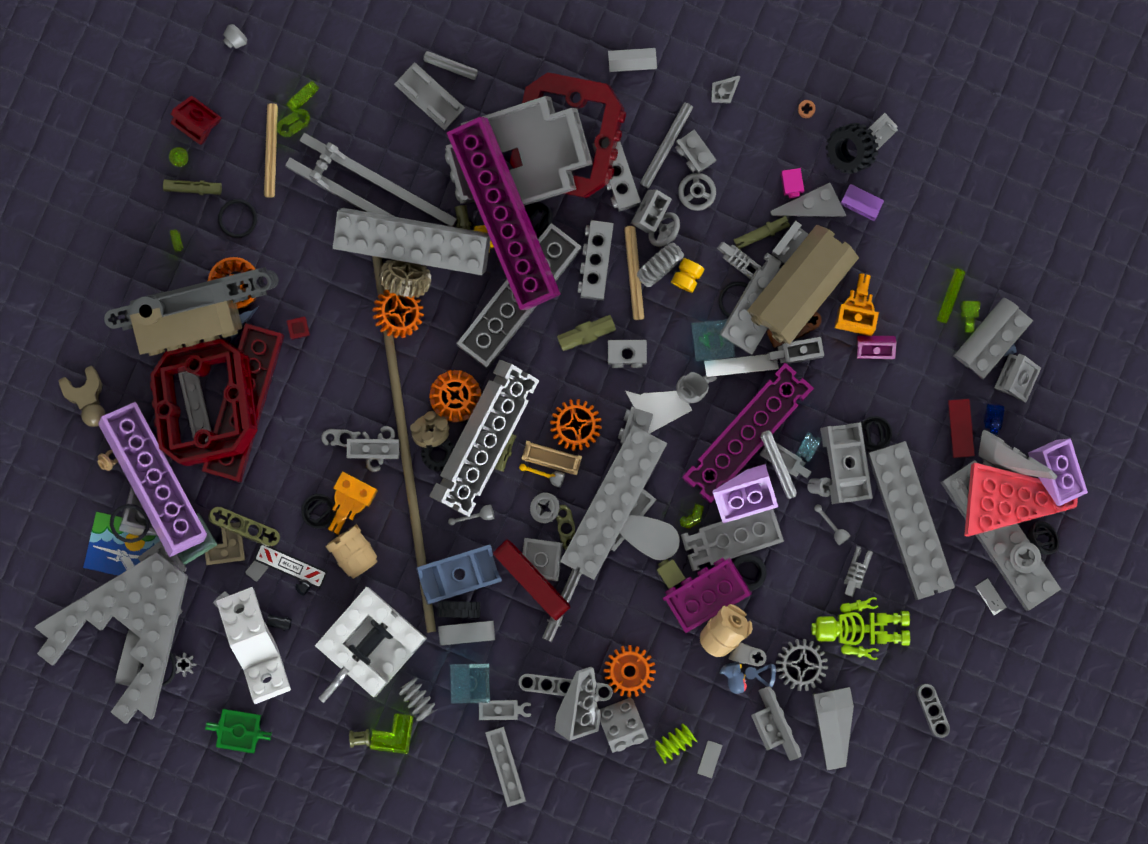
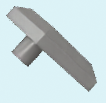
(724, 90)

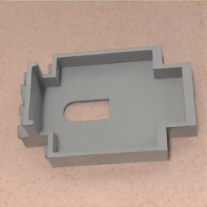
(548, 146)

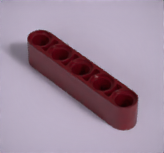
(531, 579)

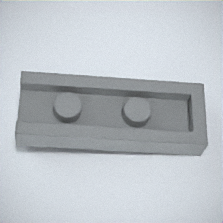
(373, 449)

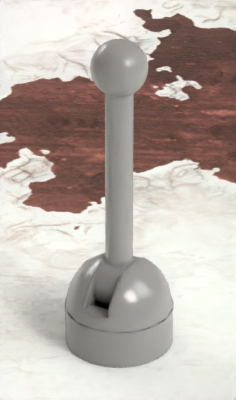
(485, 513)
(840, 535)

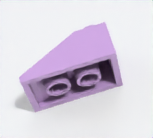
(1062, 460)
(745, 494)

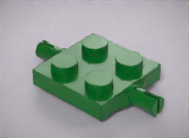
(238, 731)

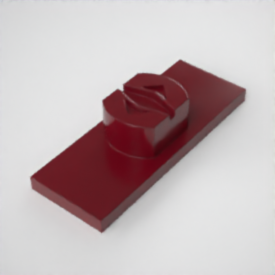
(961, 428)

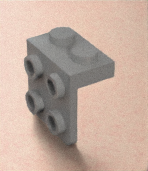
(622, 725)

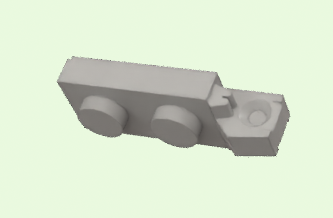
(792, 462)

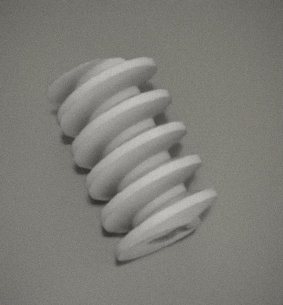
(417, 700)

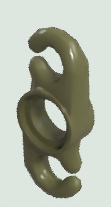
(567, 519)

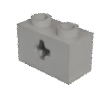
(651, 211)

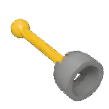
(556, 477)

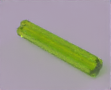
(951, 295)

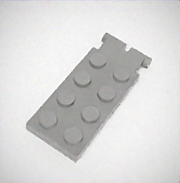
(739, 327)
(732, 538)

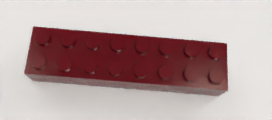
(263, 350)

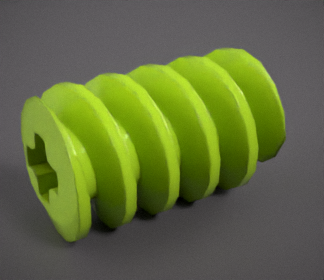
(674, 743)

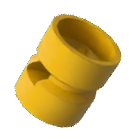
(687, 276)

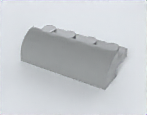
(993, 338)

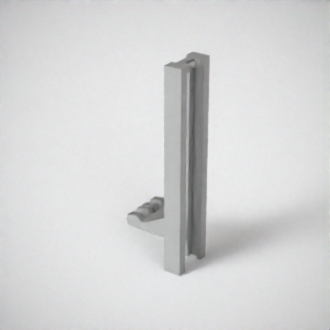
(331, 152)

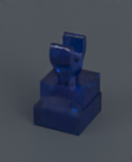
(994, 418)

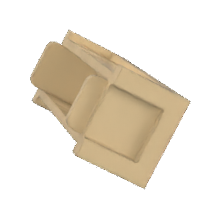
(551, 458)

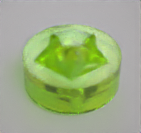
(178, 157)

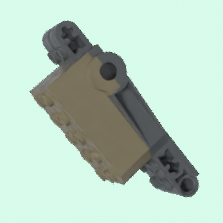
(190, 312)

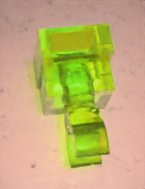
(970, 310)

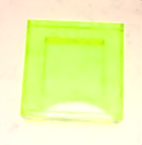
(176, 240)

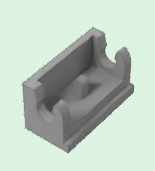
(883, 129)

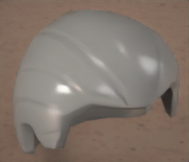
(693, 387)

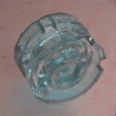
(808, 446)

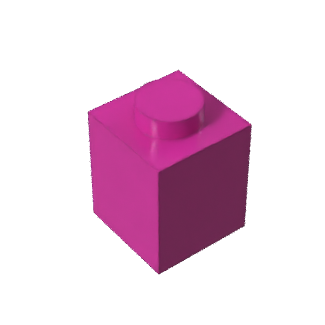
(792, 182)

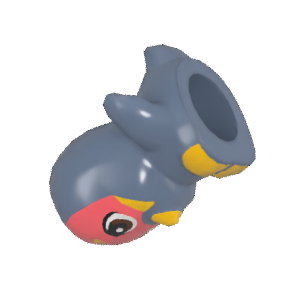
(736, 678)

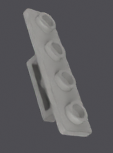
(773, 726)

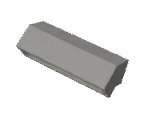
(632, 59)

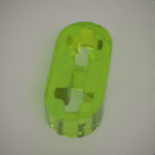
(302, 96)
(296, 126)

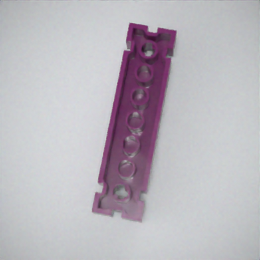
(743, 435)

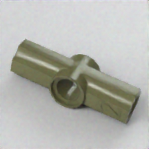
(586, 333)

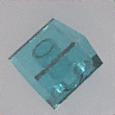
(469, 683)

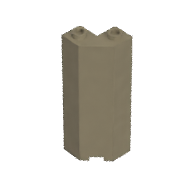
(802, 284)

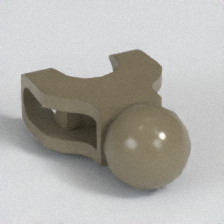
(86, 396)

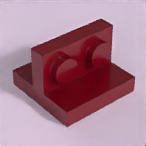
(194, 119)

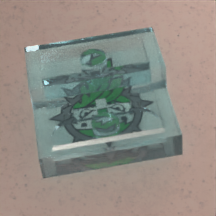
(709, 343)

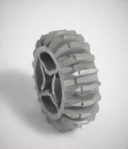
(660, 264)
(818, 667)

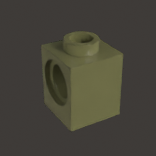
(670, 573)

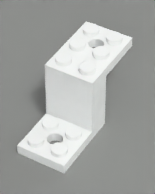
(253, 645)

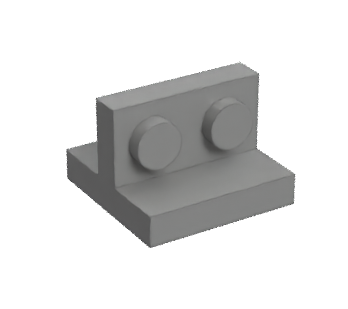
(1018, 377)

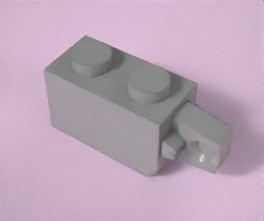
(798, 351)

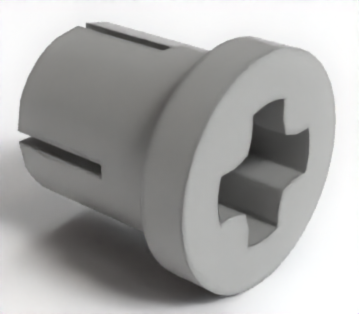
(820, 486)

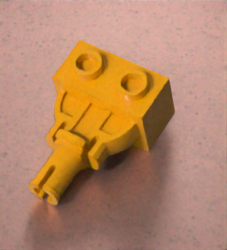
(858, 313)
(352, 497)

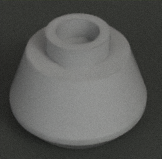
(234, 37)

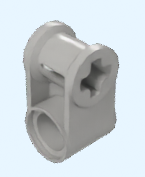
(744, 653)

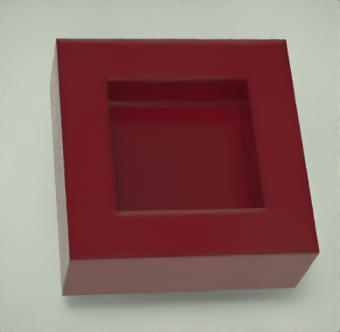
(298, 328)

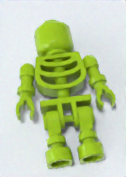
(827, 628)

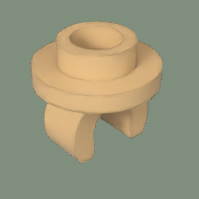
(105, 462)

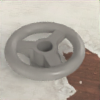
(685, 199)
(667, 232)

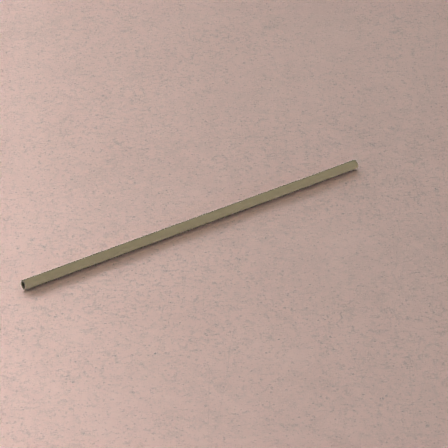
(404, 449)

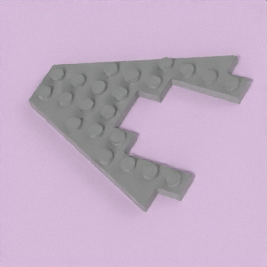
(144, 601)

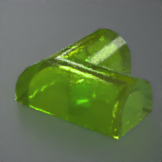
(397, 740)

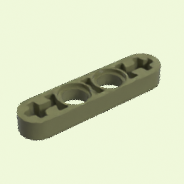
(244, 525)

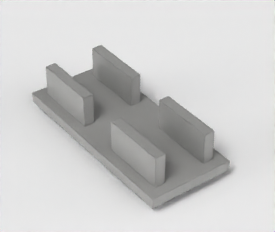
(429, 96)

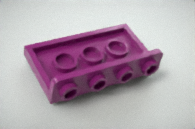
(706, 594)

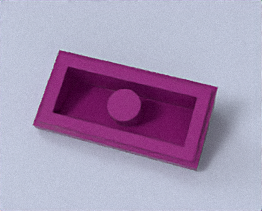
(876, 347)

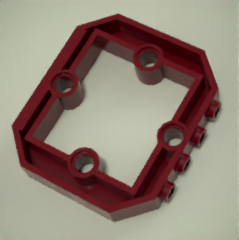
(610, 128)
(164, 397)

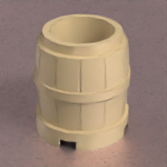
(352, 552)
(725, 631)

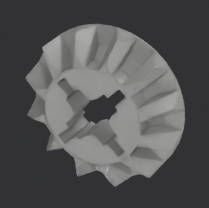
(537, 511)
(1033, 553)

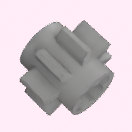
(188, 660)

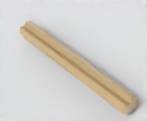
(270, 155)
(633, 268)

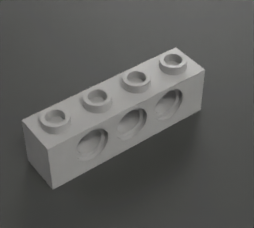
(631, 197)
(604, 231)

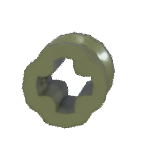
(359, 738)

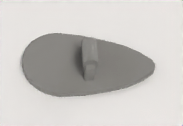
(651, 536)

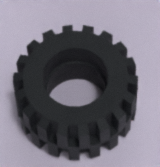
(839, 152)

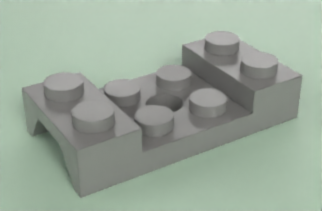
(853, 482)

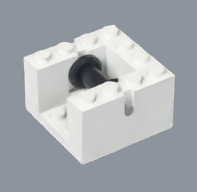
(369, 643)

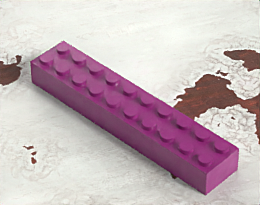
(503, 213)

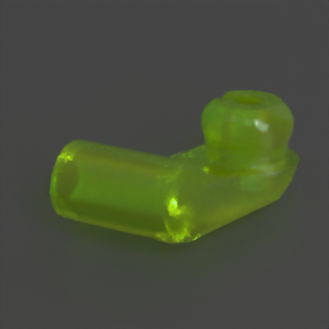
(694, 518)

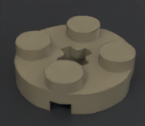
(430, 421)

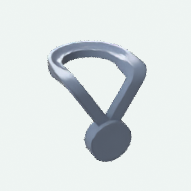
(752, 673)

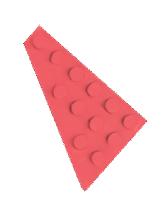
(1005, 499)

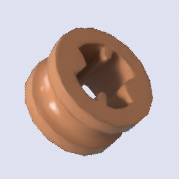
(802, 105)

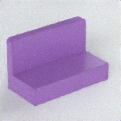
(862, 202)

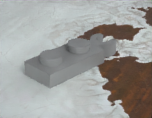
(502, 710)

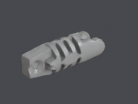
(738, 259)
(856, 572)

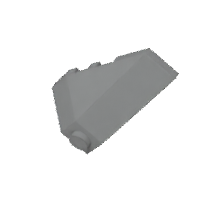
(1000, 455)
(132, 519)
(579, 710)
(834, 722)

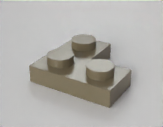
(231, 549)

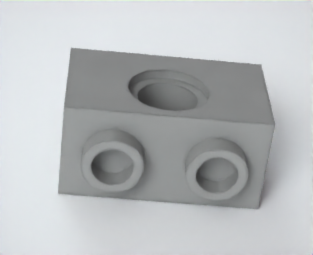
(638, 348)

